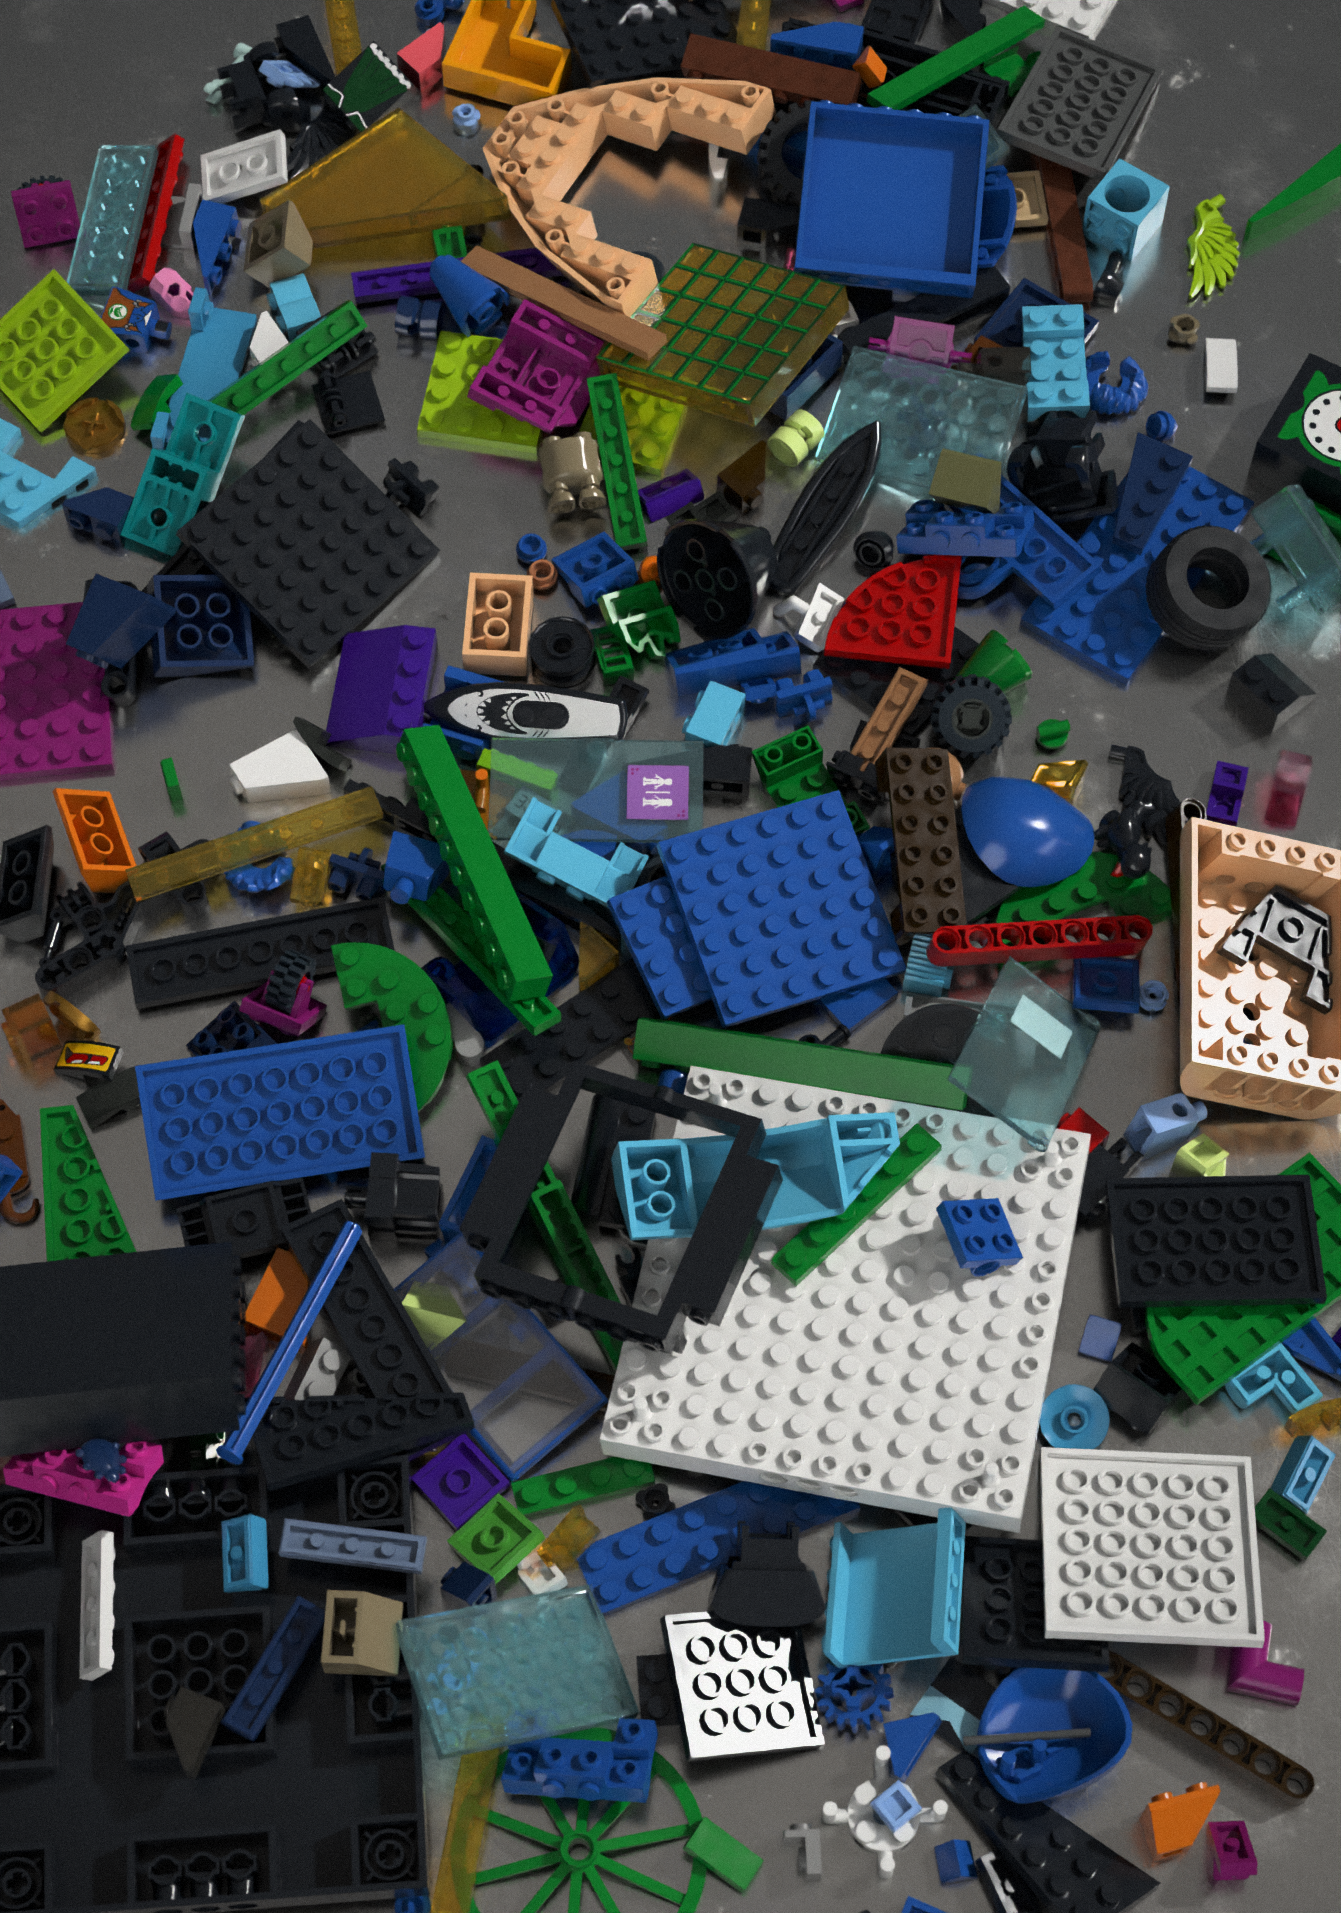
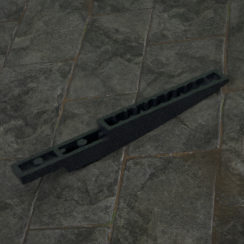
(553, 899)

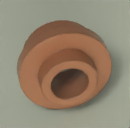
(543, 567)

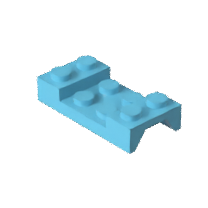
(1057, 360)

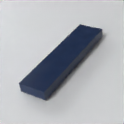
(275, 1669)

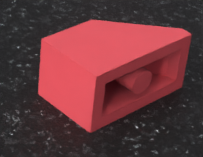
(423, 58)

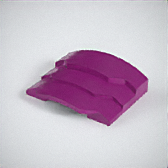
(539, 370)

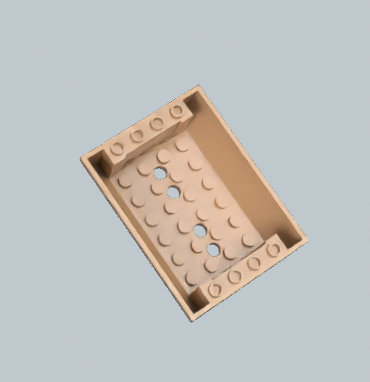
(1295, 1047)

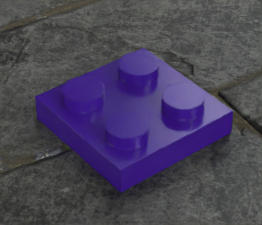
(460, 1481)

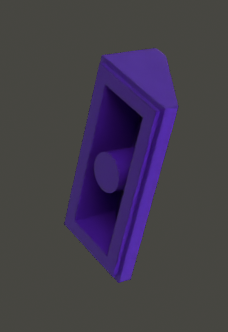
(670, 494)

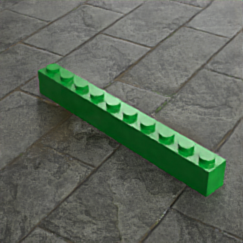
(474, 863)
(797, 1063)

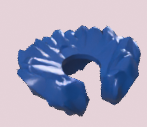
(1112, 399)
(258, 879)

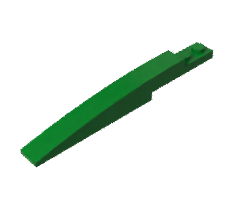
(1304, 193)
(549, 1204)

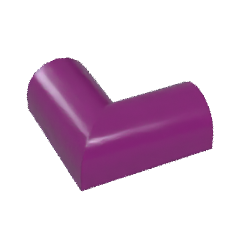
(1257, 1677)

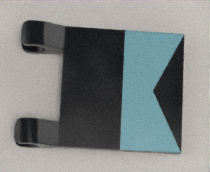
(958, 1699)

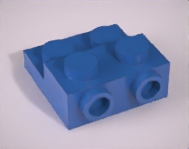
(596, 569)

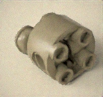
(570, 470)

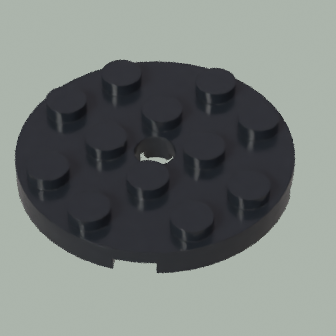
(937, 1036)

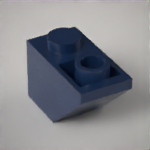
(100, 512)

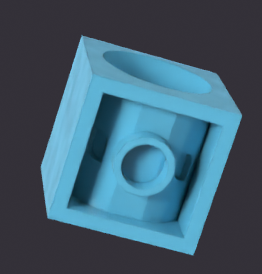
(1125, 209)

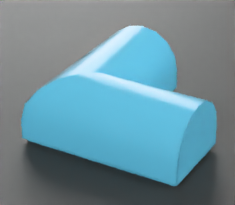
(1278, 1373)

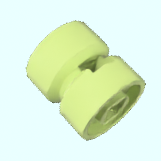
(794, 439)

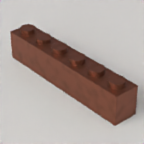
(785, 75)

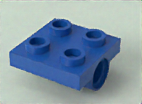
(979, 1234)

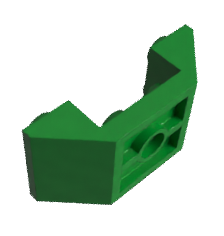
(794, 772)

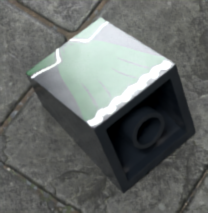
(369, 89)

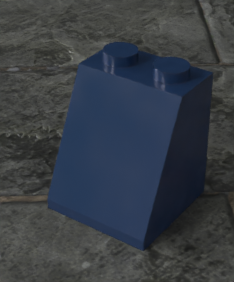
(116, 622)

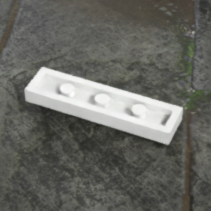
(97, 1605)

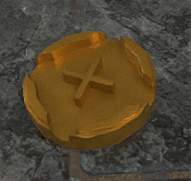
(94, 425)
(71, 1015)

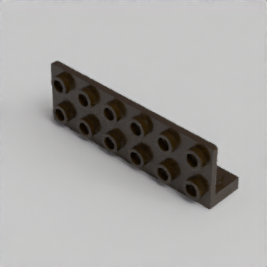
(922, 840)

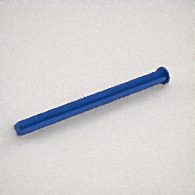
(290, 1342)

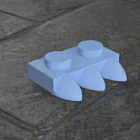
(287, 74)

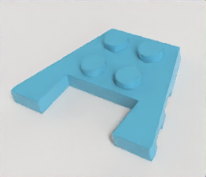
(28, 492)

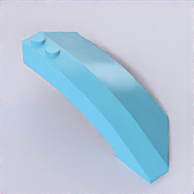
(821, 1164)

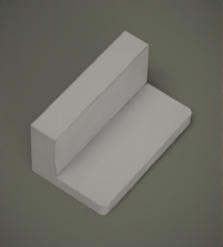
(180, 219)

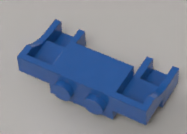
(942, 532)
(585, 1767)

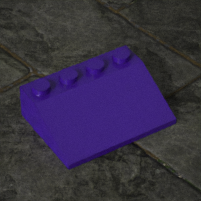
(381, 687)

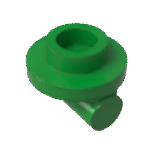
(1053, 733)

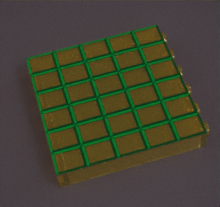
(730, 332)

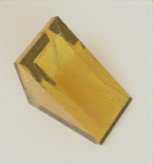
(1062, 777)
(596, 957)

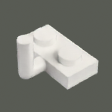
(816, 615)

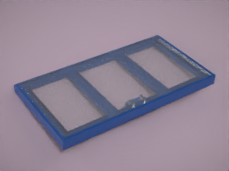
(506, 1363)

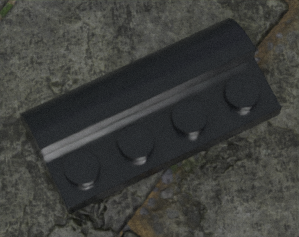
(594, 1184)

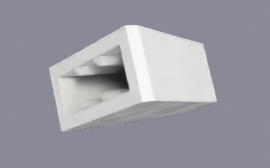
(279, 771)

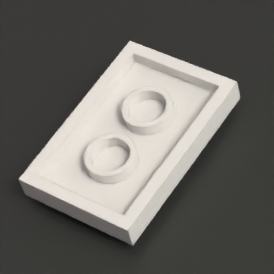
(244, 168)

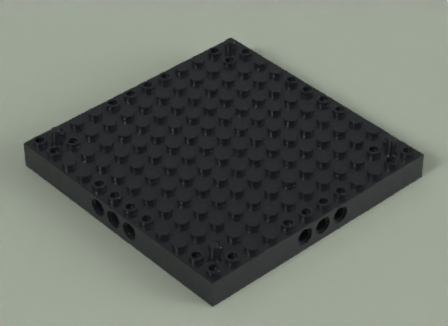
(88, 1769)

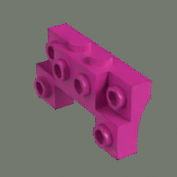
(63, 1477)

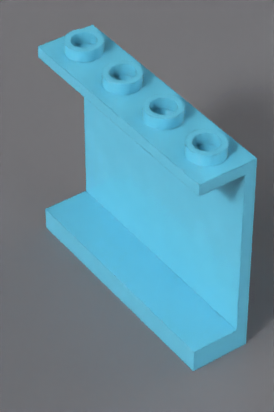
(895, 1592)

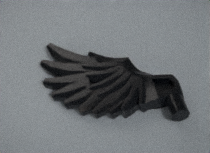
(317, 139)
(1144, 784)

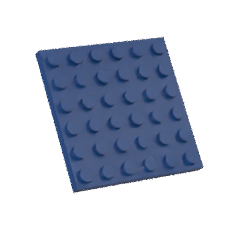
(780, 908)

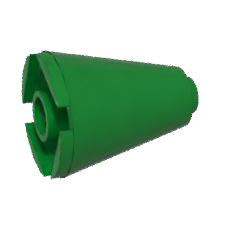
(997, 663)

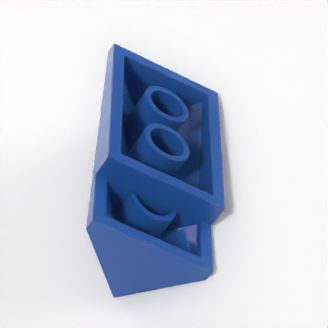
(733, 660)

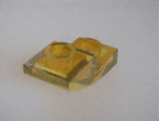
(1309, 1418)

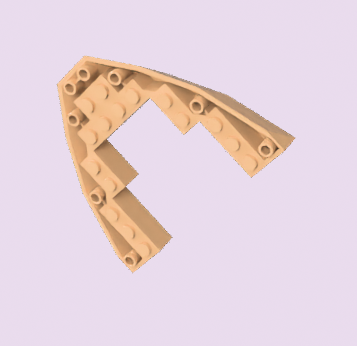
(552, 139)

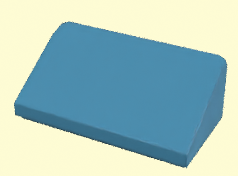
(1303, 1472)
(244, 1554)

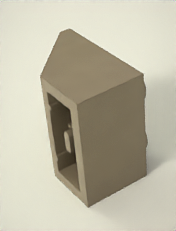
(360, 1634)

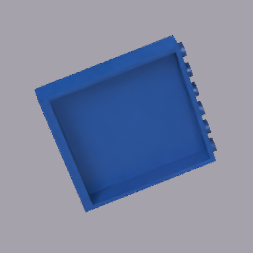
(892, 198)

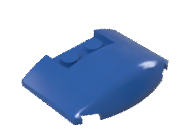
(997, 216)

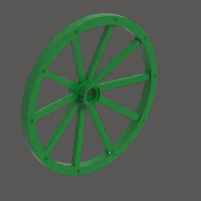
(660, 1767)

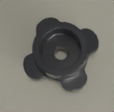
(658, 1492)

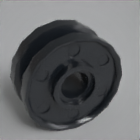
(558, 635)

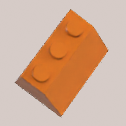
(95, 837)

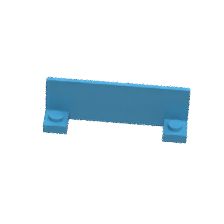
(210, 361)

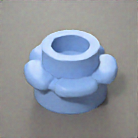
(465, 117)
(1156, 988)

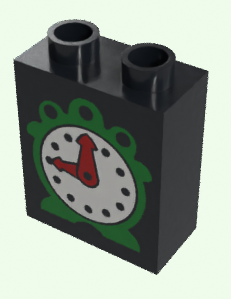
(1305, 436)

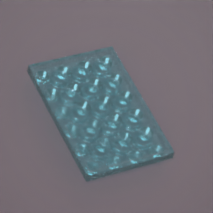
(921, 413)
(515, 1671)

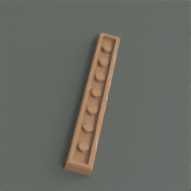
(567, 304)

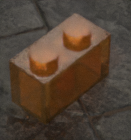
(30, 1029)

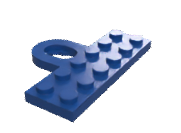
(1048, 561)

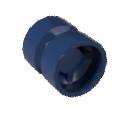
(419, 318)

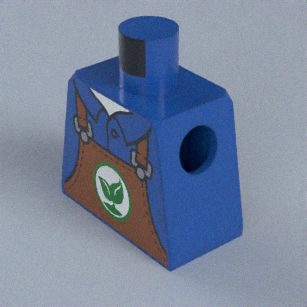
(134, 319)

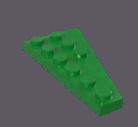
(77, 1199)

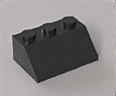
(25, 884)

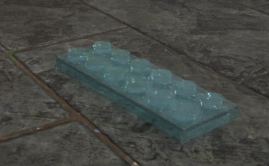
(112, 219)

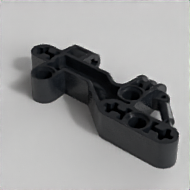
(117, 926)

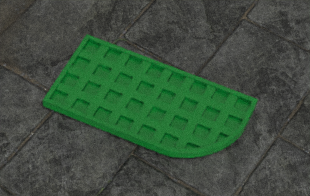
(1216, 1343)

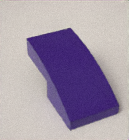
(1226, 793)

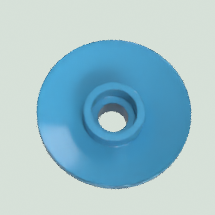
(1079, 1400)

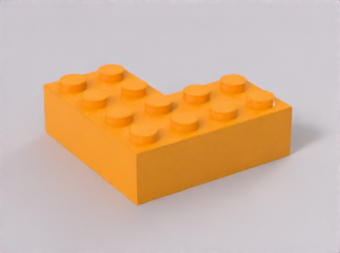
(498, 60)

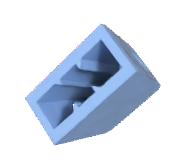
(1163, 1124)

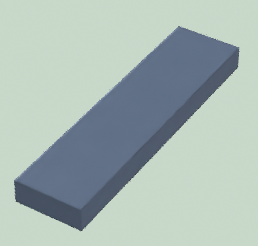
(353, 1546)

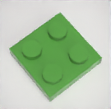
(496, 1538)

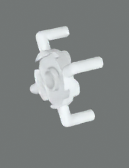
(860, 1818)

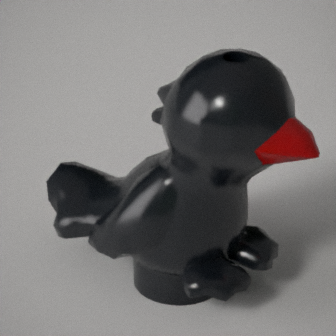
(1122, 834)

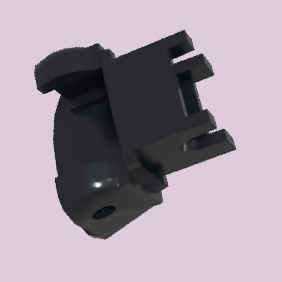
(1069, 468)

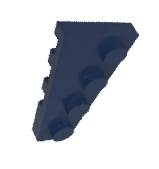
(1150, 486)

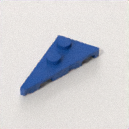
(1315, 1348)

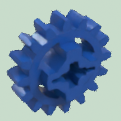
(867, 1695)

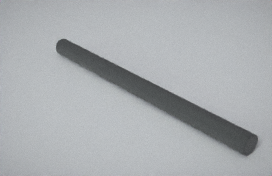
(1026, 1736)

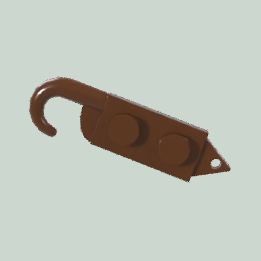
(13, 1146)

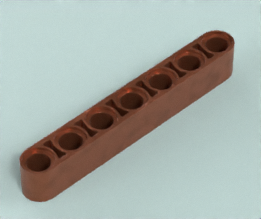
(1065, 232)

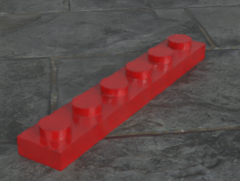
(156, 212)

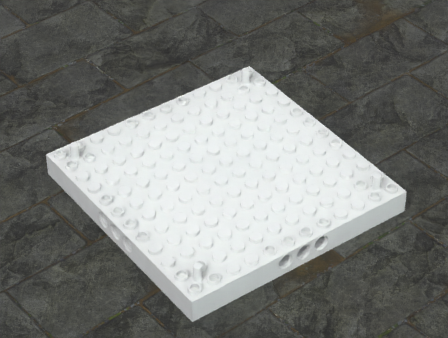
(888, 1361)

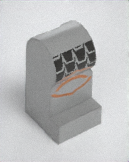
(466, 1040)

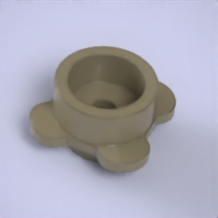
(1186, 323)

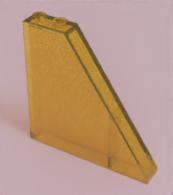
(389, 185)

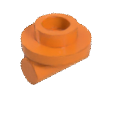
(648, 570)

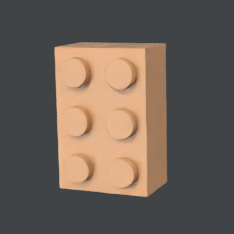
(498, 624)

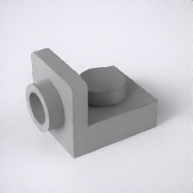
(810, 1856)

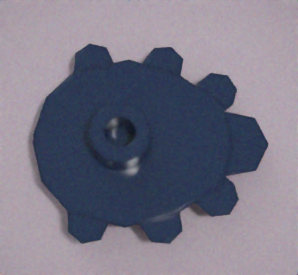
(103, 1459)

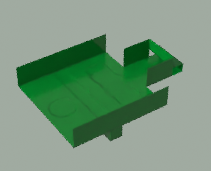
(1011, 68)

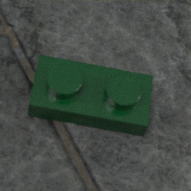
(1288, 1524)

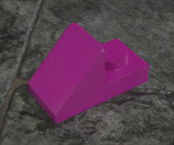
(1231, 1851)

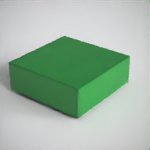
(171, 779)

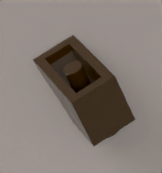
(744, 479)

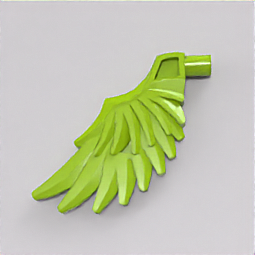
(1211, 248)

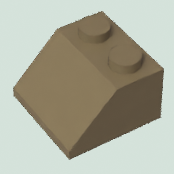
(277, 245)

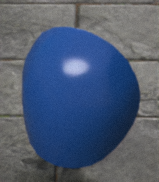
(1025, 831)
(1047, 1702)

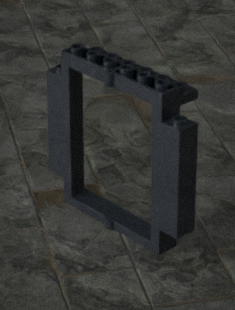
(713, 1256)

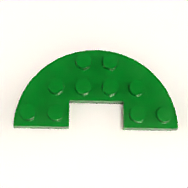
(1084, 893)
(404, 996)

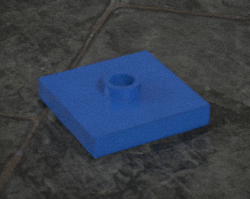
(1106, 984)
(858, 1004)

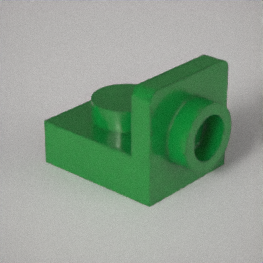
(449, 242)

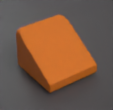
(870, 67)

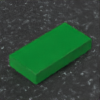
(723, 1854)

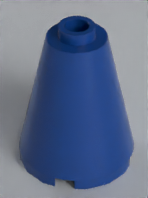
(468, 294)

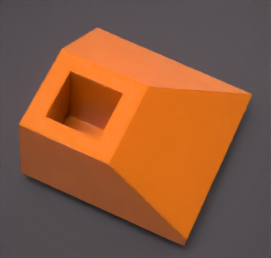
(1174, 1822)

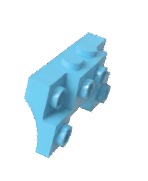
(568, 863)

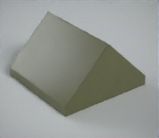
(967, 482)

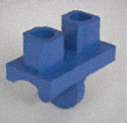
(803, 698)

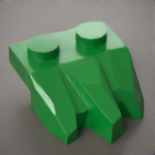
(641, 618)

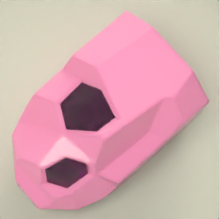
(171, 292)

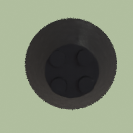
(716, 573)

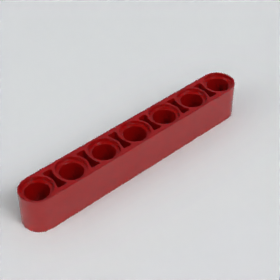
(1050, 931)

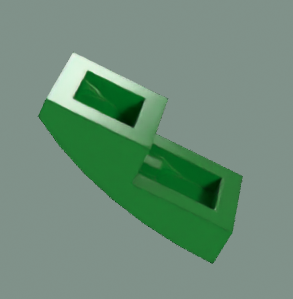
(154, 400)

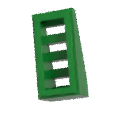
(611, 674)

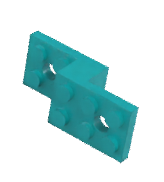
(182, 474)

